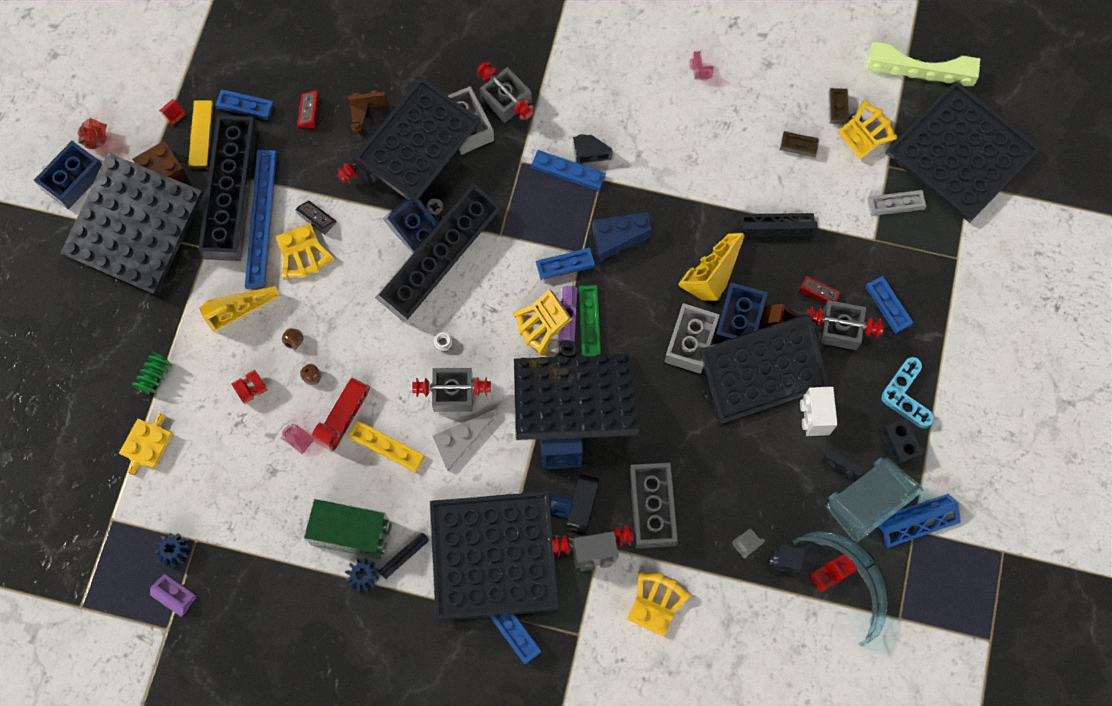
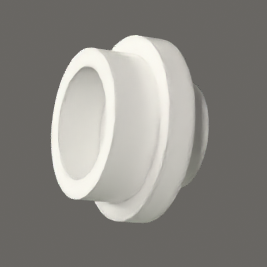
(443, 336)

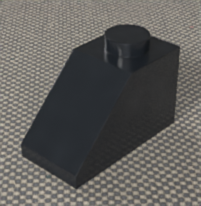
(590, 149)

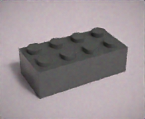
(653, 505)

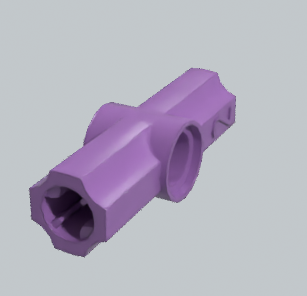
(569, 300)

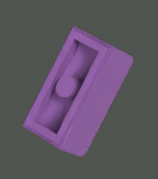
(172, 595)

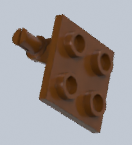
(361, 102)

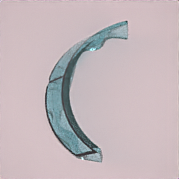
(867, 569)

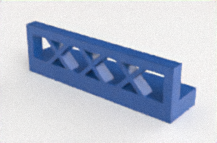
(920, 515)

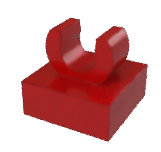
(172, 112)

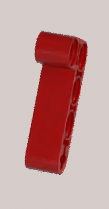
(341, 415)

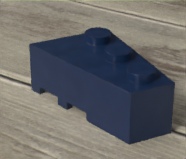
(619, 233)

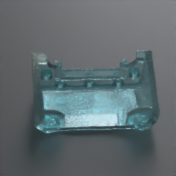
(873, 498)

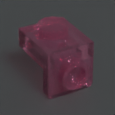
(699, 71)
(296, 438)

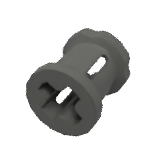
(431, 206)

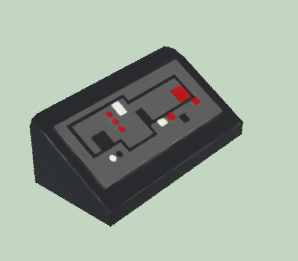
(315, 216)

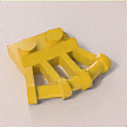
(859, 138)
(297, 242)
(551, 313)
(652, 615)

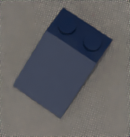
(410, 223)

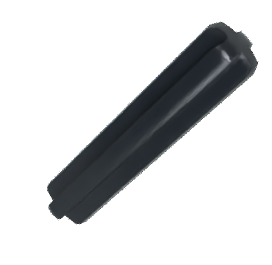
(405, 554)

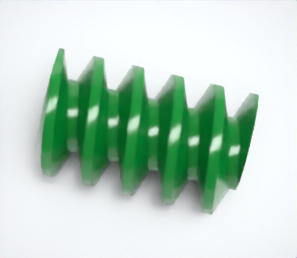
(152, 373)

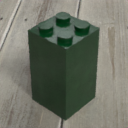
(348, 529)

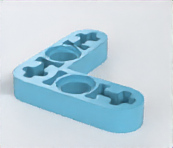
(899, 392)

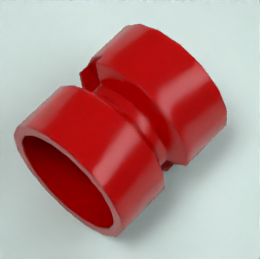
(243, 390)

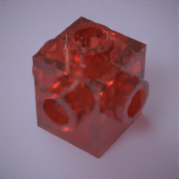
(92, 133)

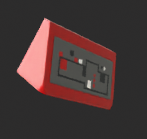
(308, 110)
(818, 291)

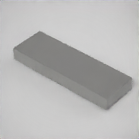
(896, 203)

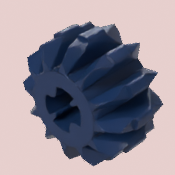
(179, 547)
(358, 569)

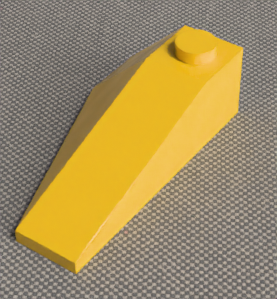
(713, 273)
(227, 309)

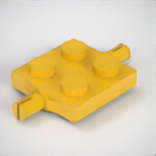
(146, 444)

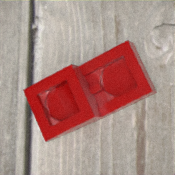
(833, 572)

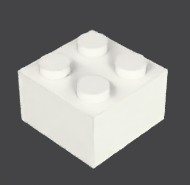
(818, 411)

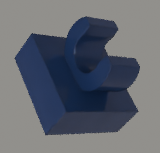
(561, 506)

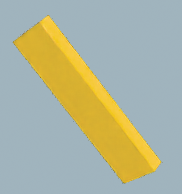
(200, 135)
(386, 446)

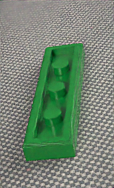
(589, 320)

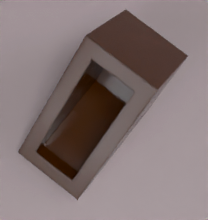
(776, 314)

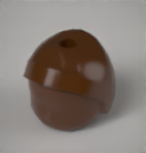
(292, 338)
(310, 374)

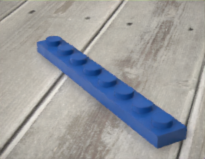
(260, 220)

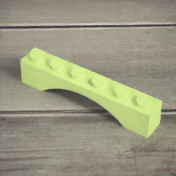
(887, 59)

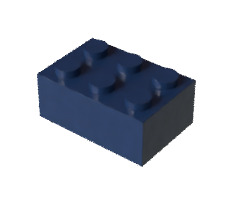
(69, 175)
(740, 312)
(561, 453)

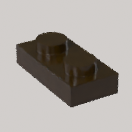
(838, 106)
(799, 144)

